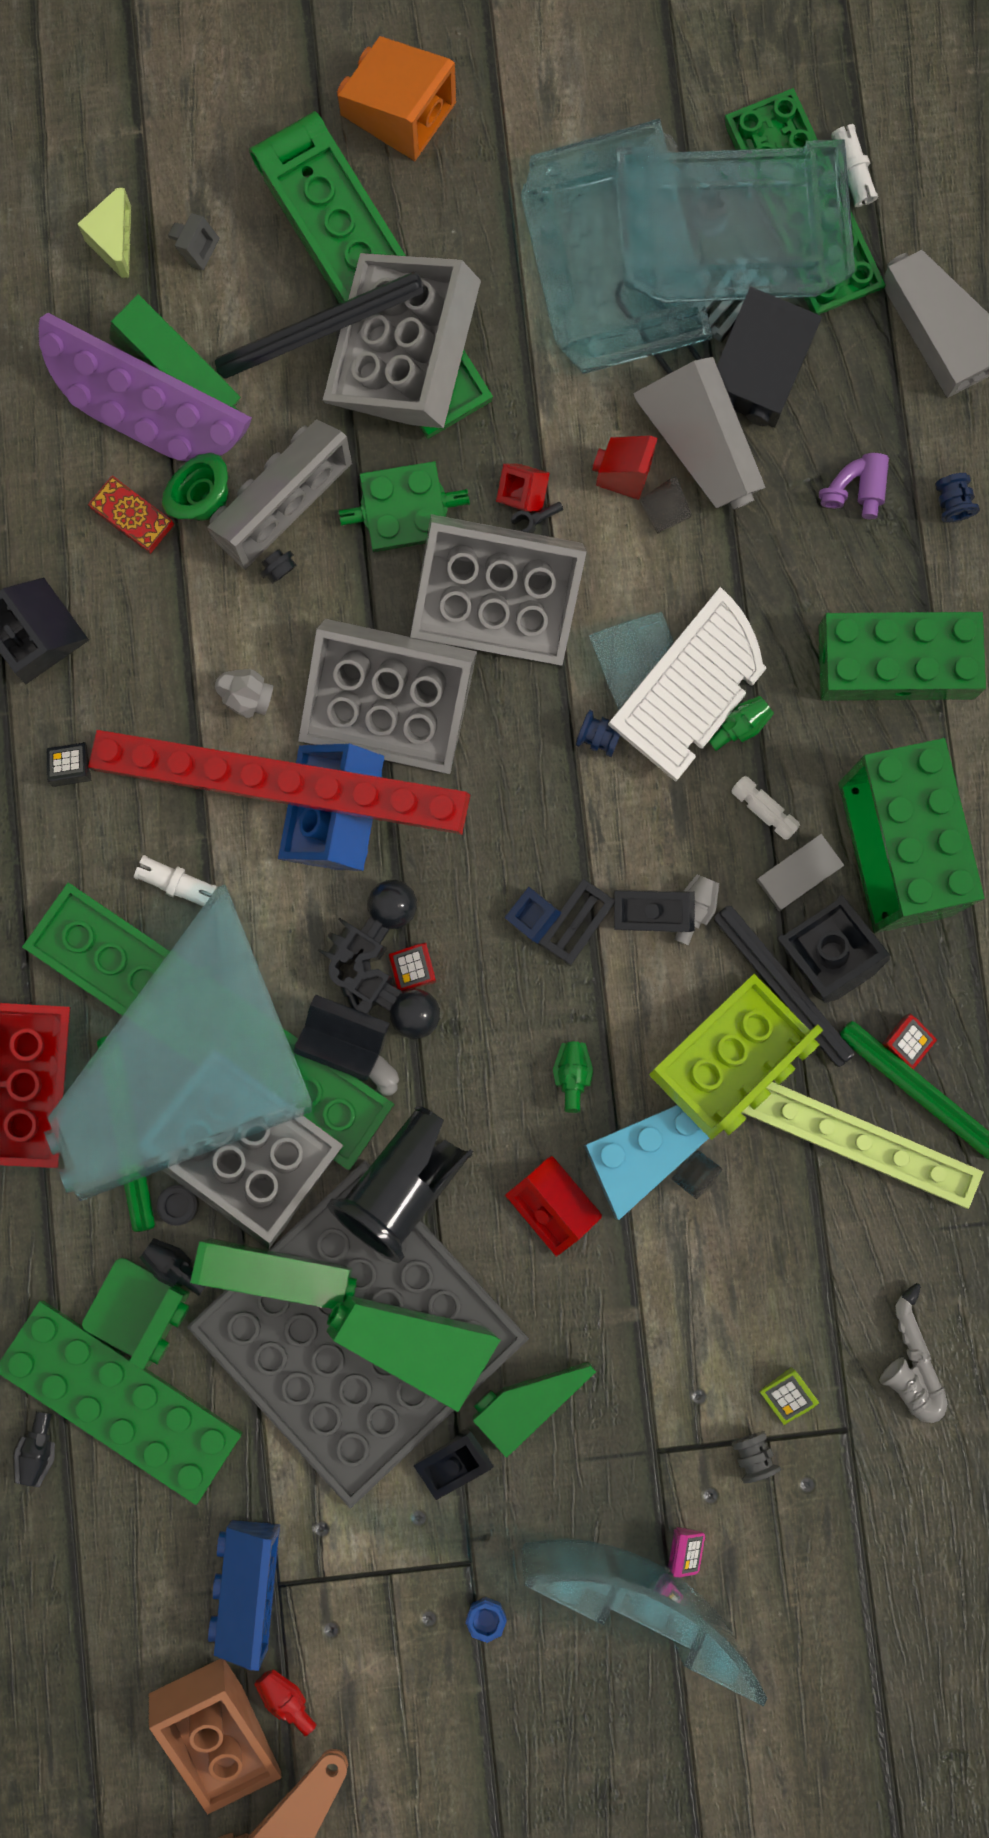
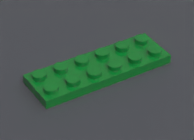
(119, 1402)

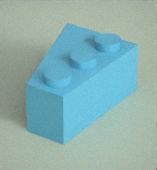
(642, 1155)

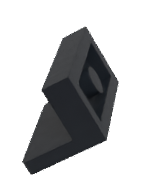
(341, 1038)

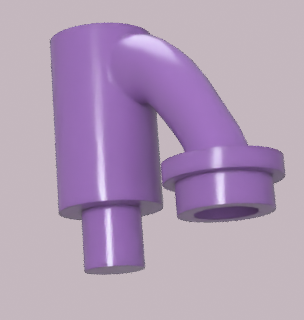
(872, 485)

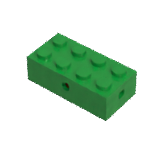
(902, 656)

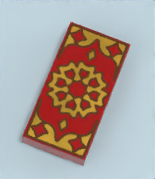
(131, 514)

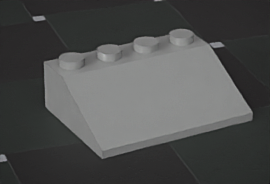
(409, 355)
(497, 590)
(387, 694)
(261, 1177)

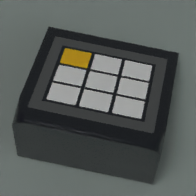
(68, 765)

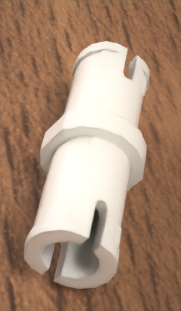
(857, 167)
(174, 881)

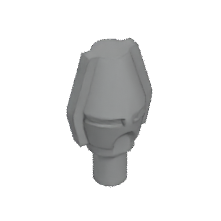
(705, 904)

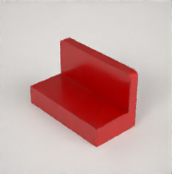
(554, 1206)

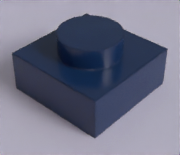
(533, 915)

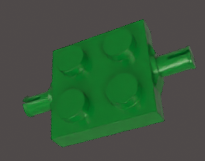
(400, 504)

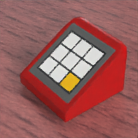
(412, 967)
(910, 1040)

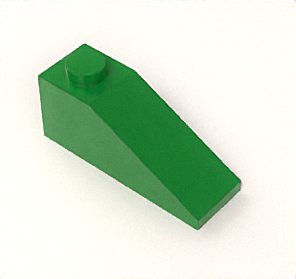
(522, 1407)

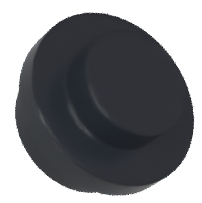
(277, 565)

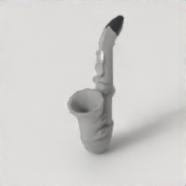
(915, 1385)

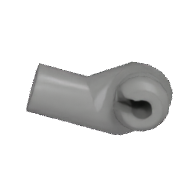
(384, 1077)

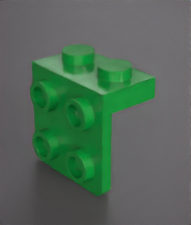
(136, 1312)

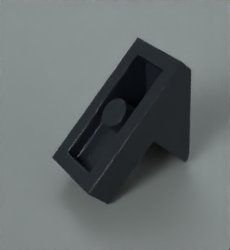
(453, 1464)

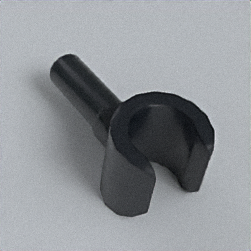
(536, 517)

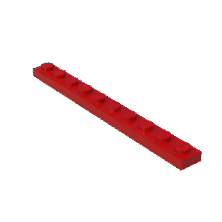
(281, 781)

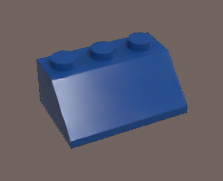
(325, 836)
(244, 1592)

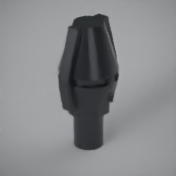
(169, 1265)
(34, 1453)

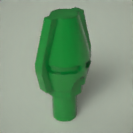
(743, 722)
(573, 1073)

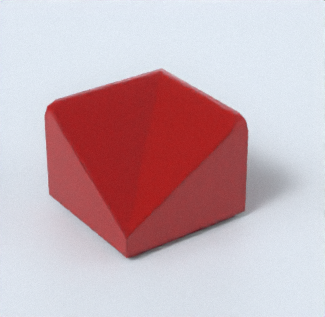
(522, 487)

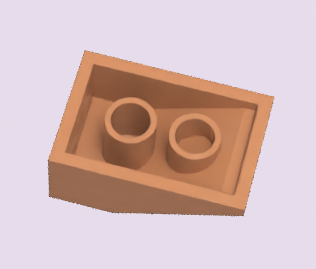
(212, 1736)

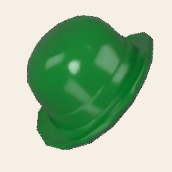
(197, 488)

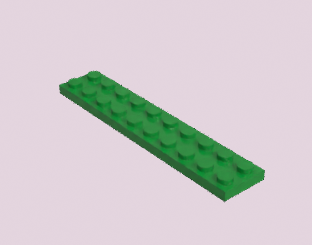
(117, 962)

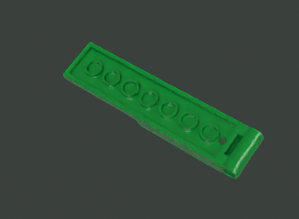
(339, 223)

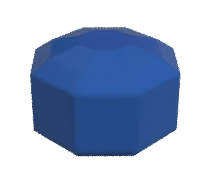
(486, 1619)

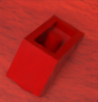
(625, 464)

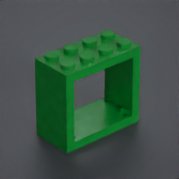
(910, 836)

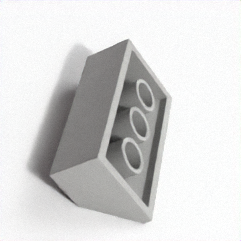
(280, 492)

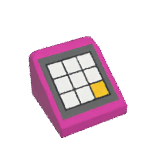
(686, 1552)

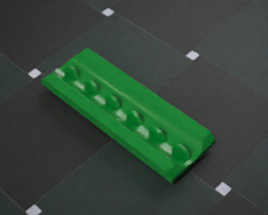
(784, 124)

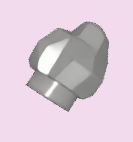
(244, 692)

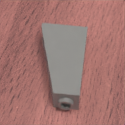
(941, 320)
(704, 431)

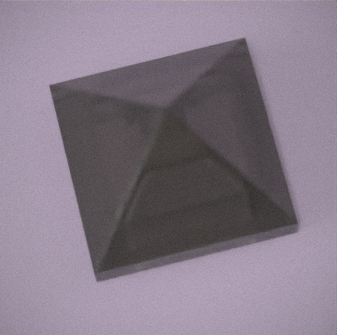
(697, 1174)

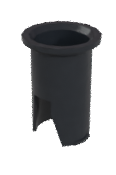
(400, 1185)

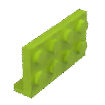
(735, 1058)

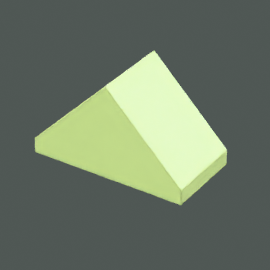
(108, 231)

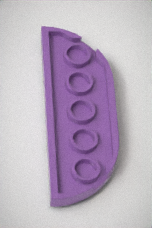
(137, 395)

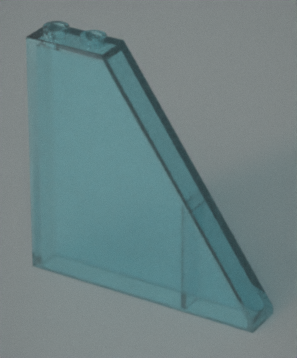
(183, 1067)

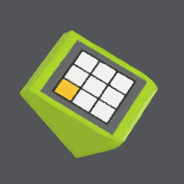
(789, 1396)

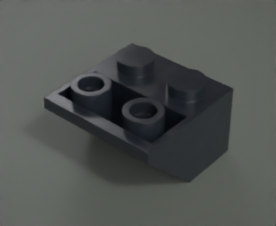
(35, 629)

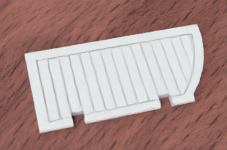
(692, 687)

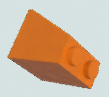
(399, 94)

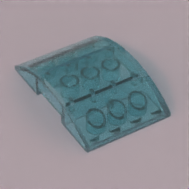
(604, 1577)

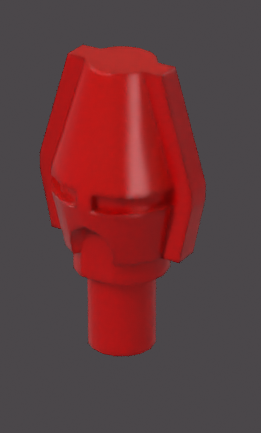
(284, 1700)

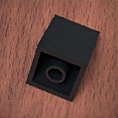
(765, 355)

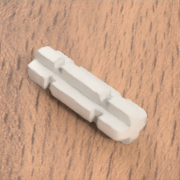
(765, 807)

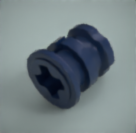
(956, 498)
(597, 734)

